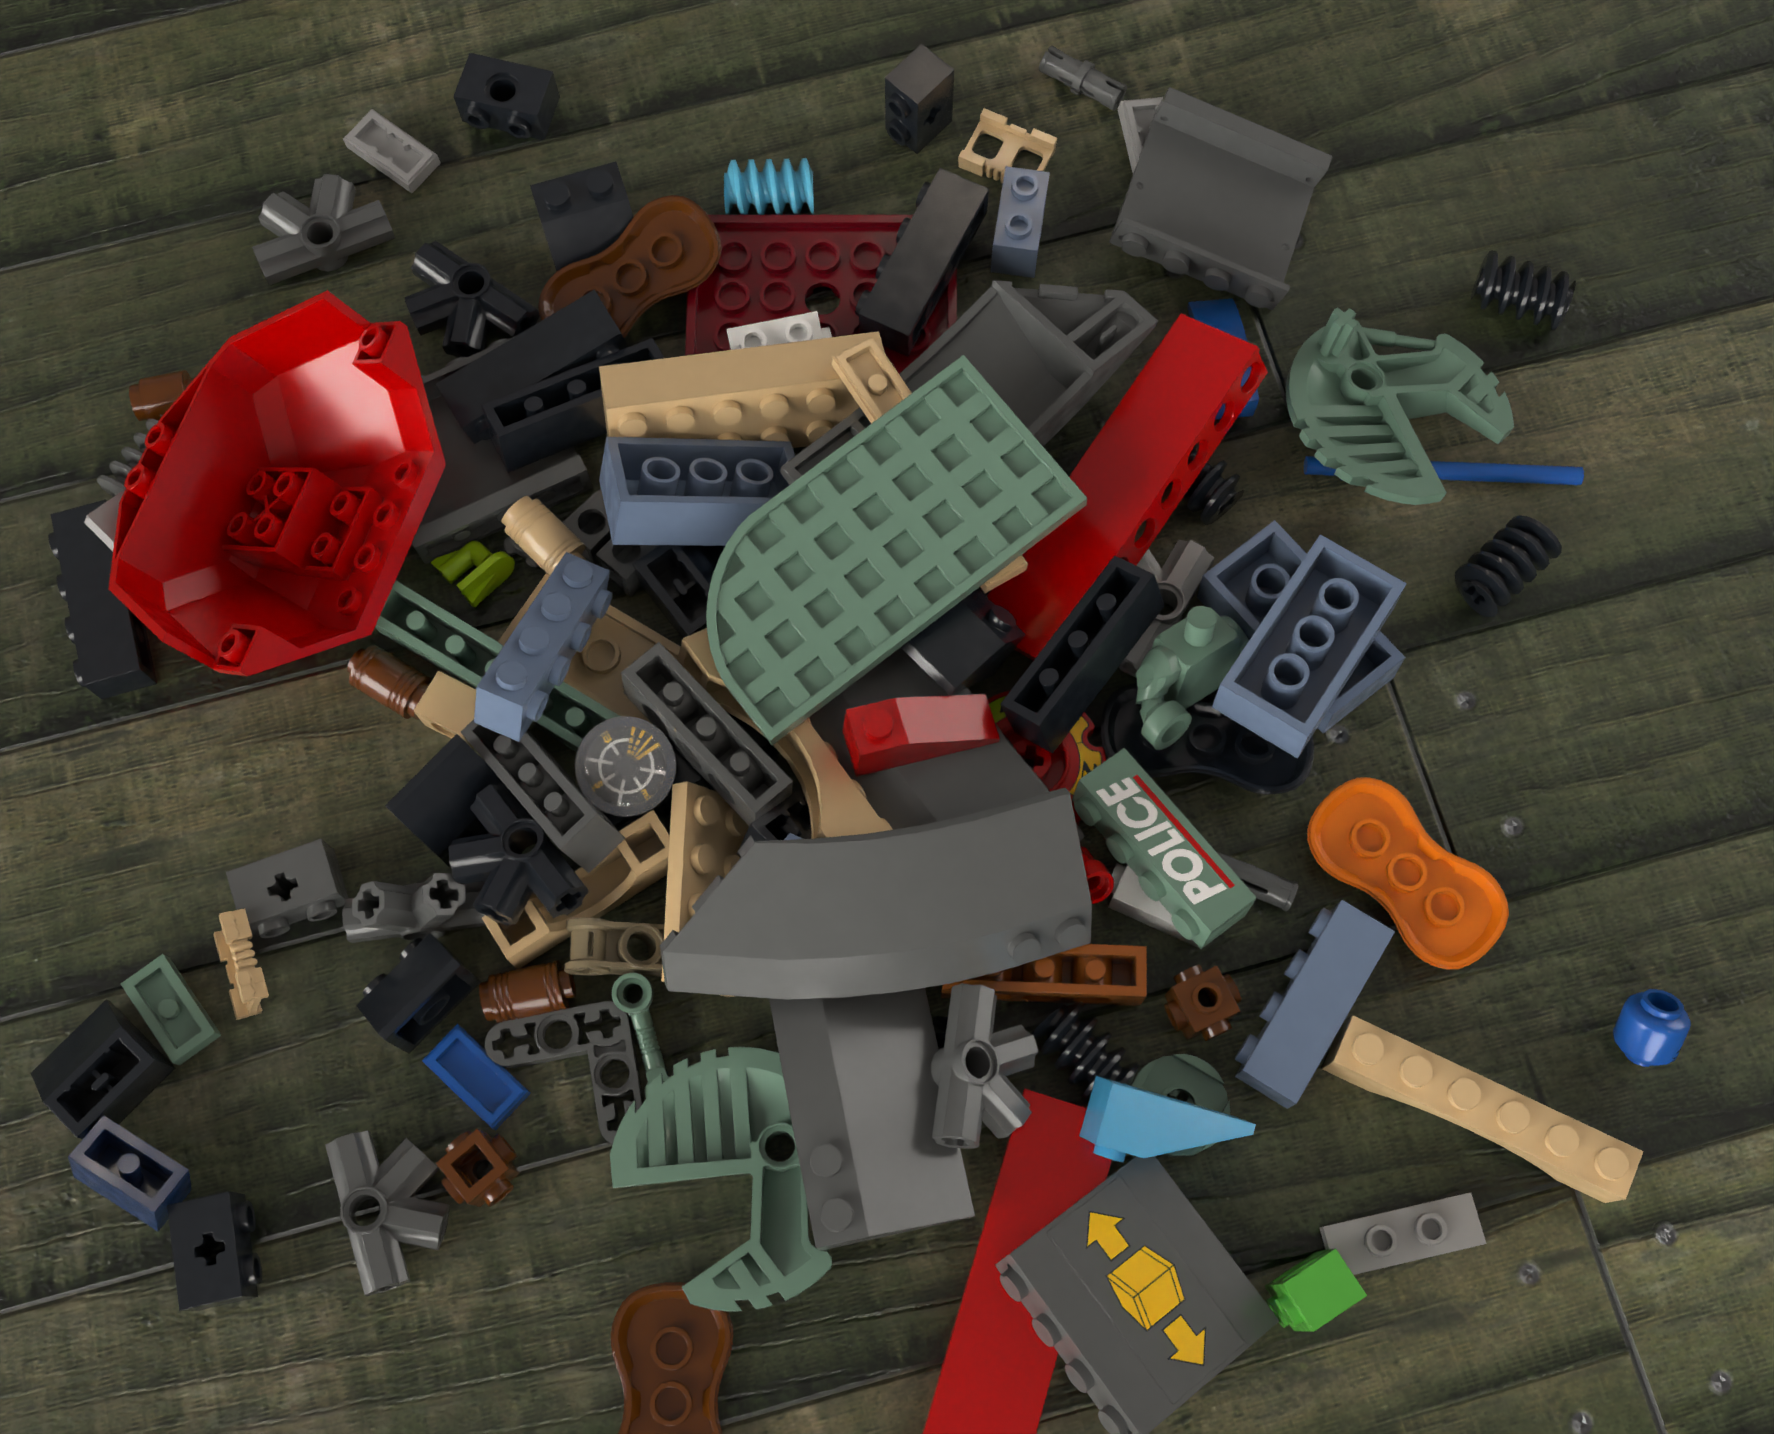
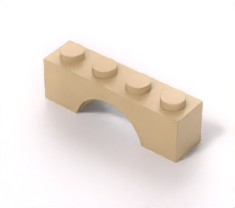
(618, 877)

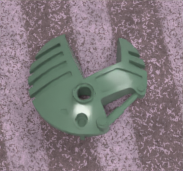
(1360, 404)
(719, 1124)

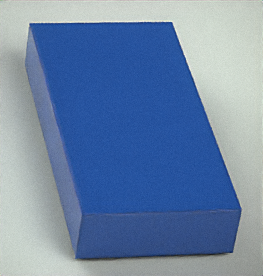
(475, 1078)

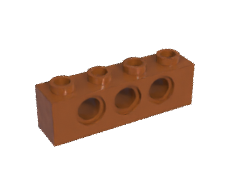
(1083, 974)

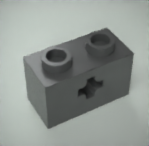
(264, 883)

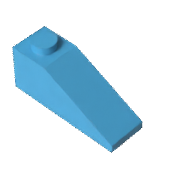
(1150, 1124)

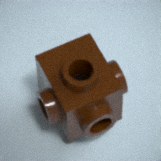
(1193, 1018)
(461, 1167)

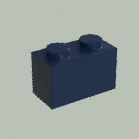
(129, 1172)

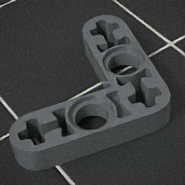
(599, 1050)

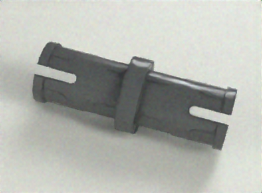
(1082, 78)

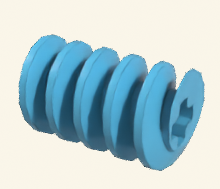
(768, 187)

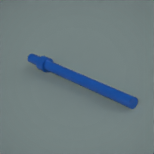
(1484, 472)

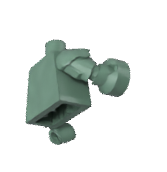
(1183, 669)

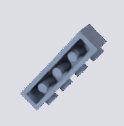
(542, 647)
(1314, 1003)

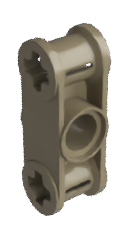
(601, 947)

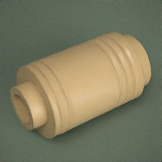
(540, 533)

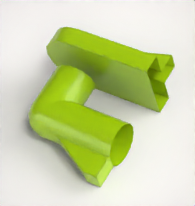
(489, 574)

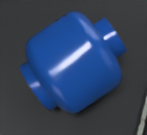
(1651, 1028)

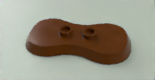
(659, 255)
(670, 1361)

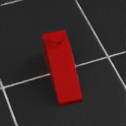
(916, 730)

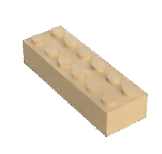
(732, 394)

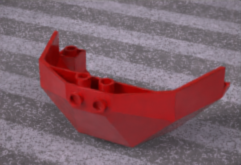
(280, 491)

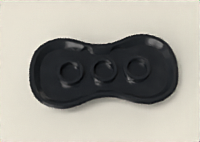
(1209, 747)

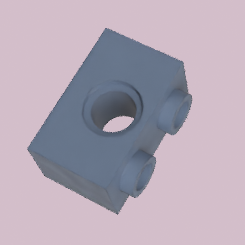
(1019, 221)

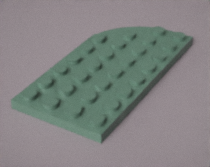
(878, 546)

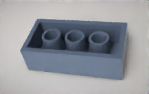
(687, 487)
(1250, 583)
(1308, 645)

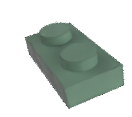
(170, 1009)

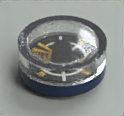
(625, 766)

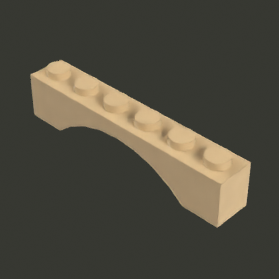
(833, 798)
(1533, 1131)

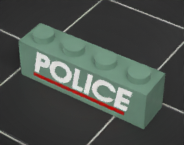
(1162, 849)

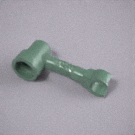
(641, 1022)

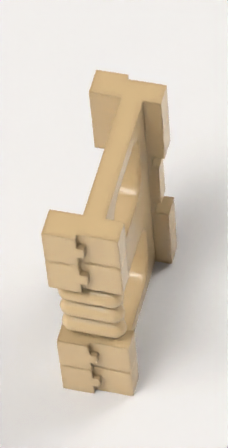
(1013, 139)
(235, 949)

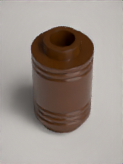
(387, 680)
(526, 992)

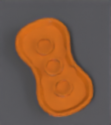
(1439, 902)

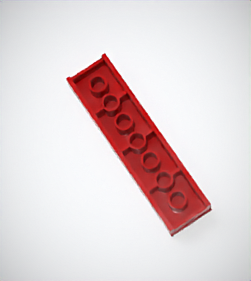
(1130, 467)
(994, 1360)

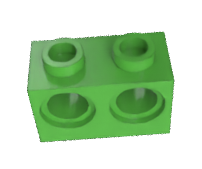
(1314, 1291)

